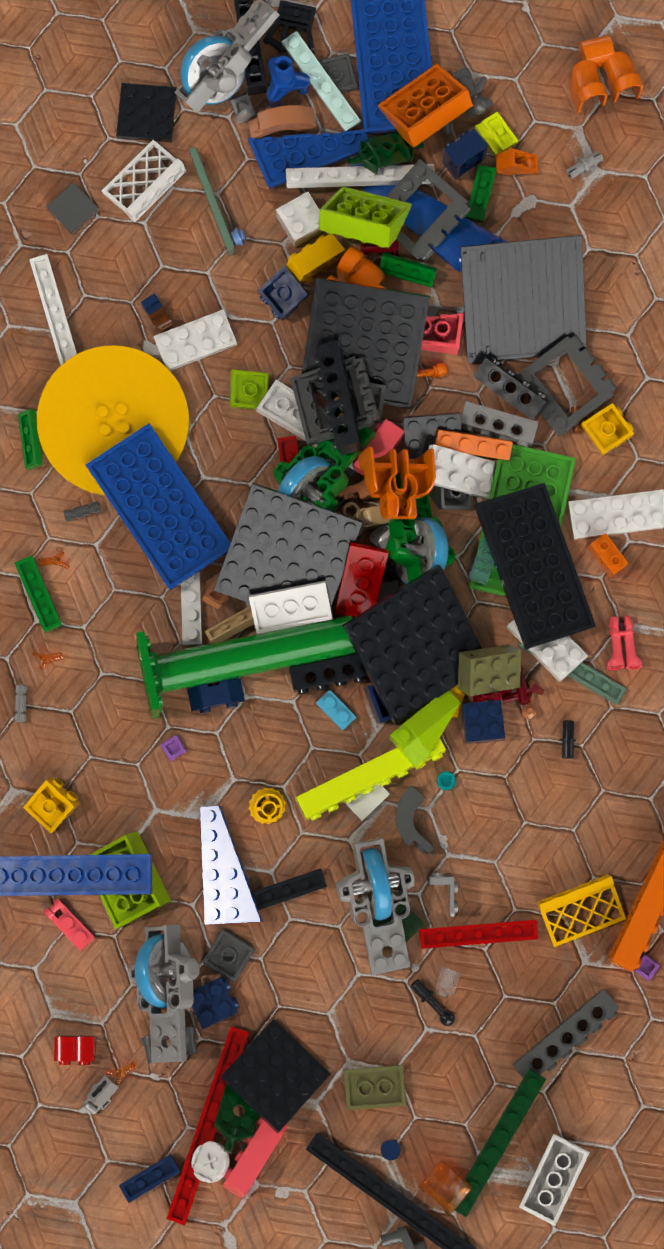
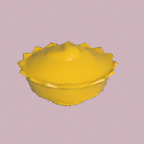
(267, 800)

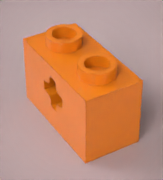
(608, 555)

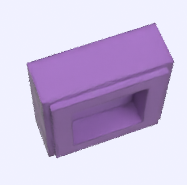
(173, 748)
(647, 968)

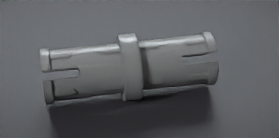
(584, 165)

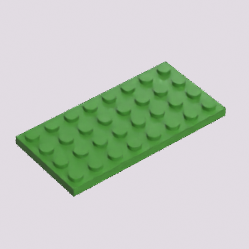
(523, 470)

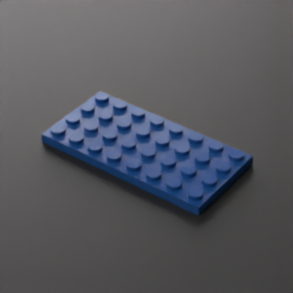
(389, 53)
(159, 506)

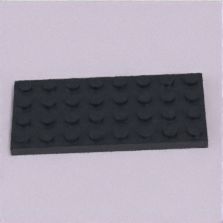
(534, 566)

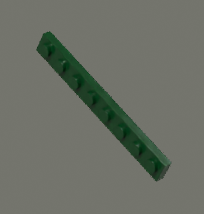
(500, 1138)

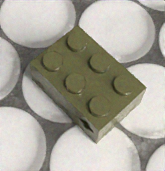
(489, 670)

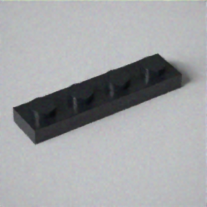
(289, 889)

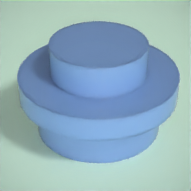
(238, 236)

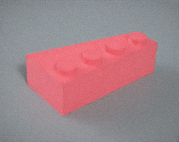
(442, 333)
(252, 1159)

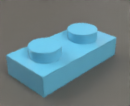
(336, 710)

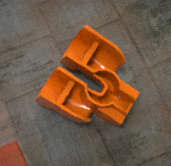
(618, 68)
(358, 269)
(416, 480)

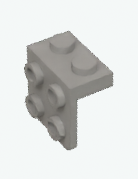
(440, 879)

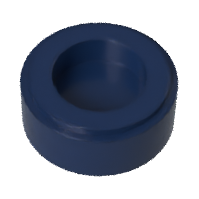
(390, 1149)

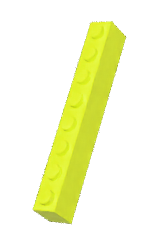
(358, 781)

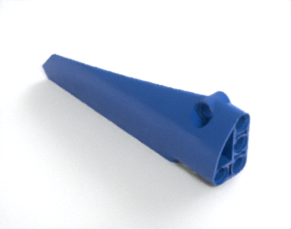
(426, 211)

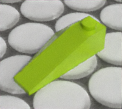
(423, 730)

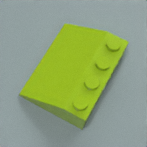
(364, 216)
(129, 907)

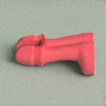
(617, 660)

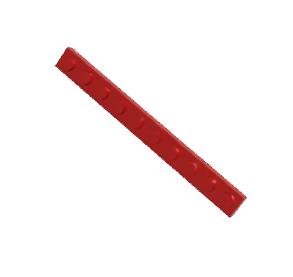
(205, 1130)

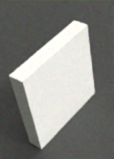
(367, 803)

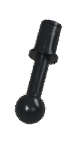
(447, 1017)

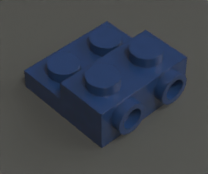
(283, 293)
(213, 1002)

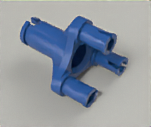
(284, 80)

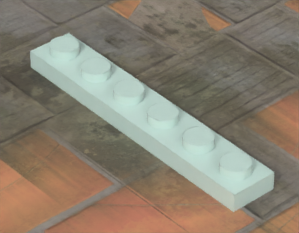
(321, 82)

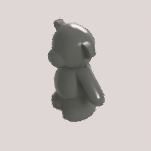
(480, 103)

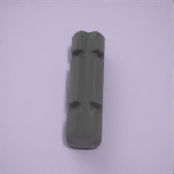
(82, 511)

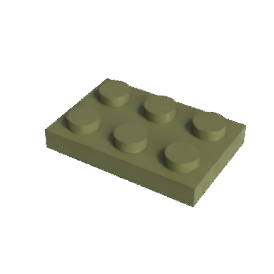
(374, 1087)

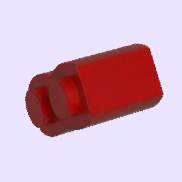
(74, 1049)

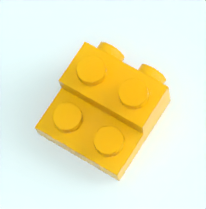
(608, 429)
(51, 804)

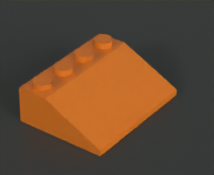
(426, 105)

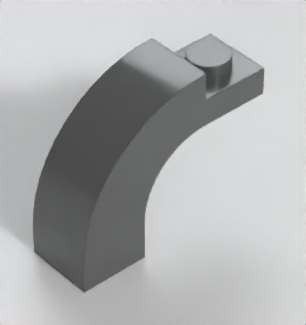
(404, 820)

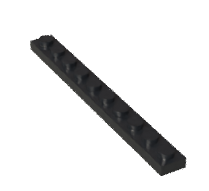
(385, 1194)

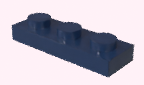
(149, 1178)

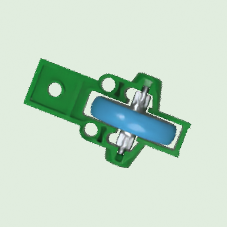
(313, 477)
(418, 541)

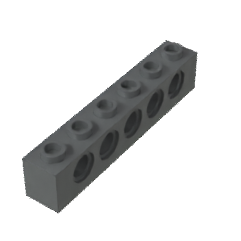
(539, 1050)

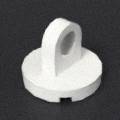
(210, 1162)

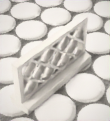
(156, 188)

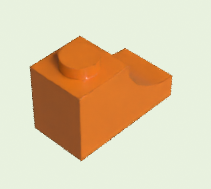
(516, 162)

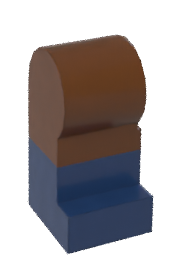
(156, 313)

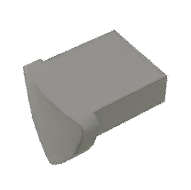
(243, 109)

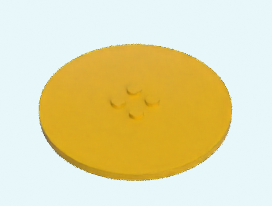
(103, 400)

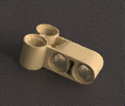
(369, 516)

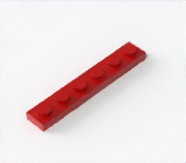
(478, 934)

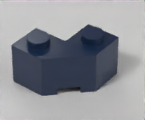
(223, 693)

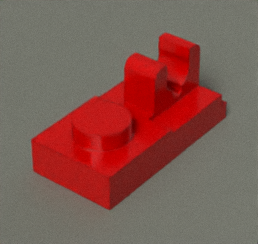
(287, 448)

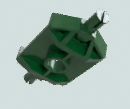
(374, 156)
(232, 1126)

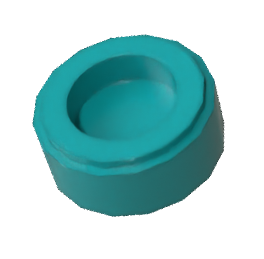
(446, 781)

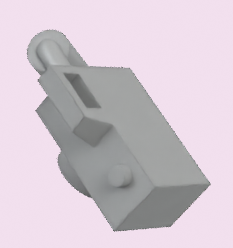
(100, 1095)

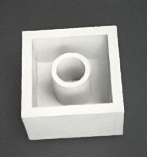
(300, 219)

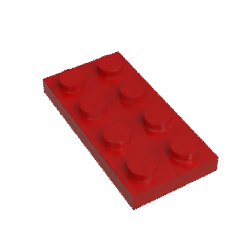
(361, 579)

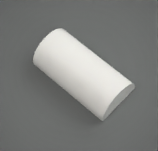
(554, 1179)

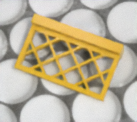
(575, 894)

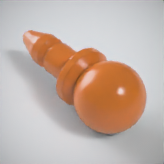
(439, 370)

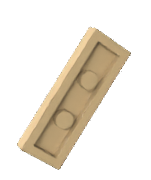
(230, 626)

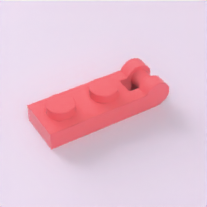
(69, 924)

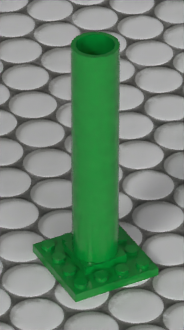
(238, 657)

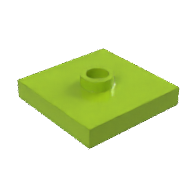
(247, 389)

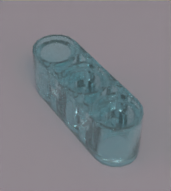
(482, 564)

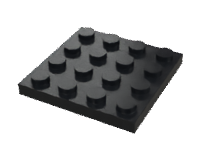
(275, 1076)

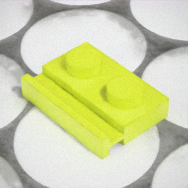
(496, 134)

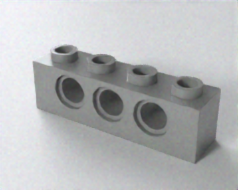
(509, 421)

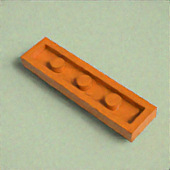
(474, 444)

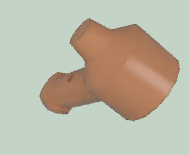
(529, 711)

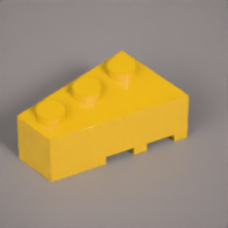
(315, 258)

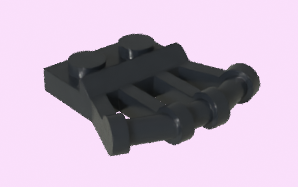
(295, 17)

